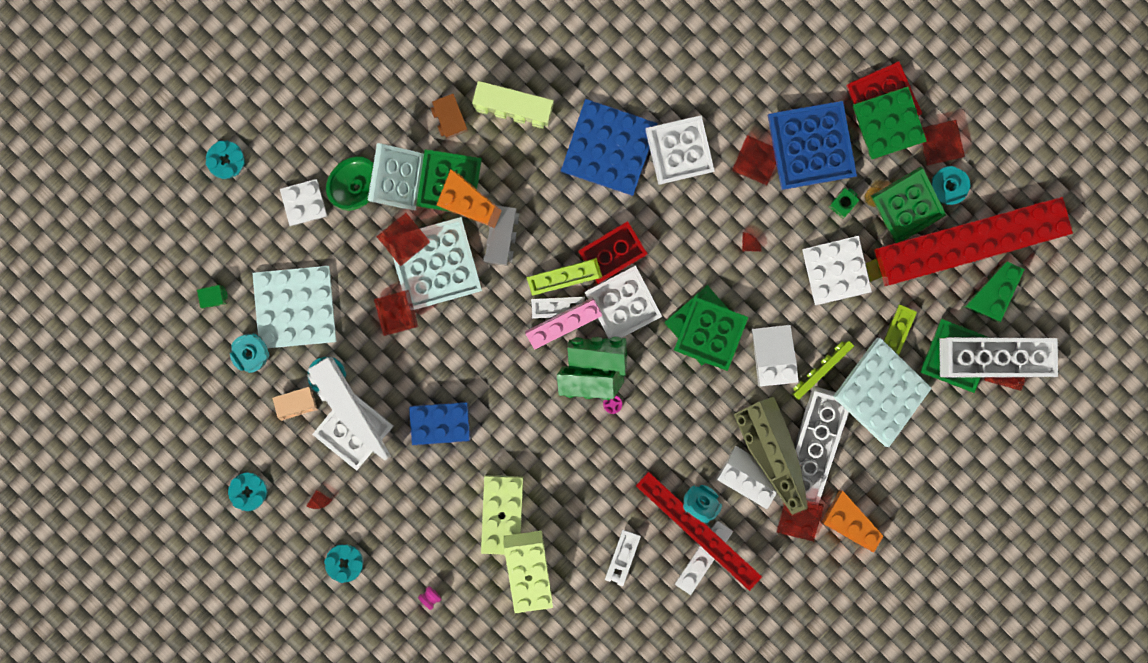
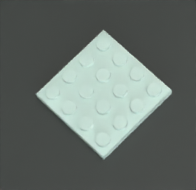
(442, 268)
(294, 306)
(882, 392)

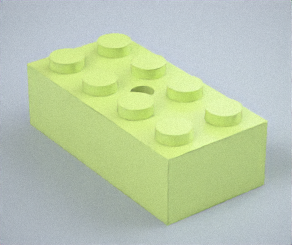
(512, 103)
(505, 496)
(528, 571)

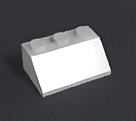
(746, 477)

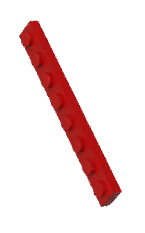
(699, 531)

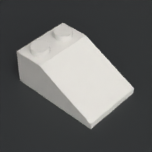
(774, 355)

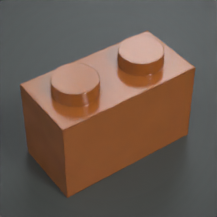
(449, 116)

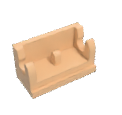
(294, 403)

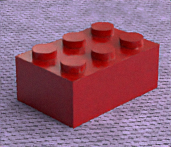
(614, 251)

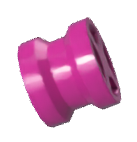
(613, 406)
(429, 598)

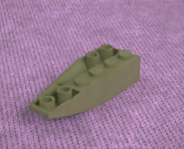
(774, 451)

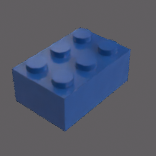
(440, 423)

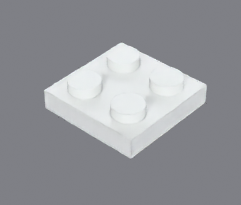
(303, 202)

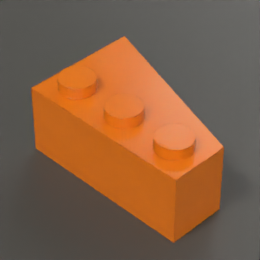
(467, 201)
(851, 522)

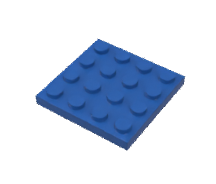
(812, 145)
(608, 147)

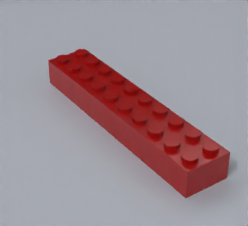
(973, 241)

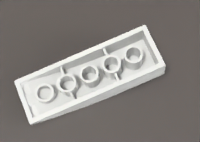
(999, 357)
(346, 406)
(819, 439)

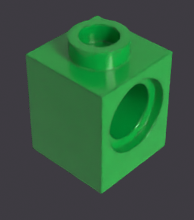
(836, 206)
(212, 296)

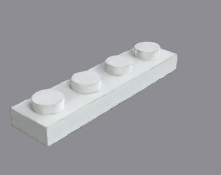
(700, 562)

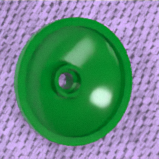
(346, 179)

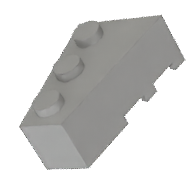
(501, 237)

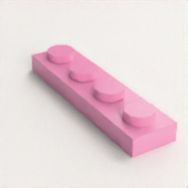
(563, 323)

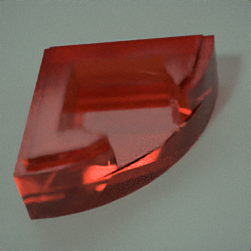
(750, 243)
(319, 500)

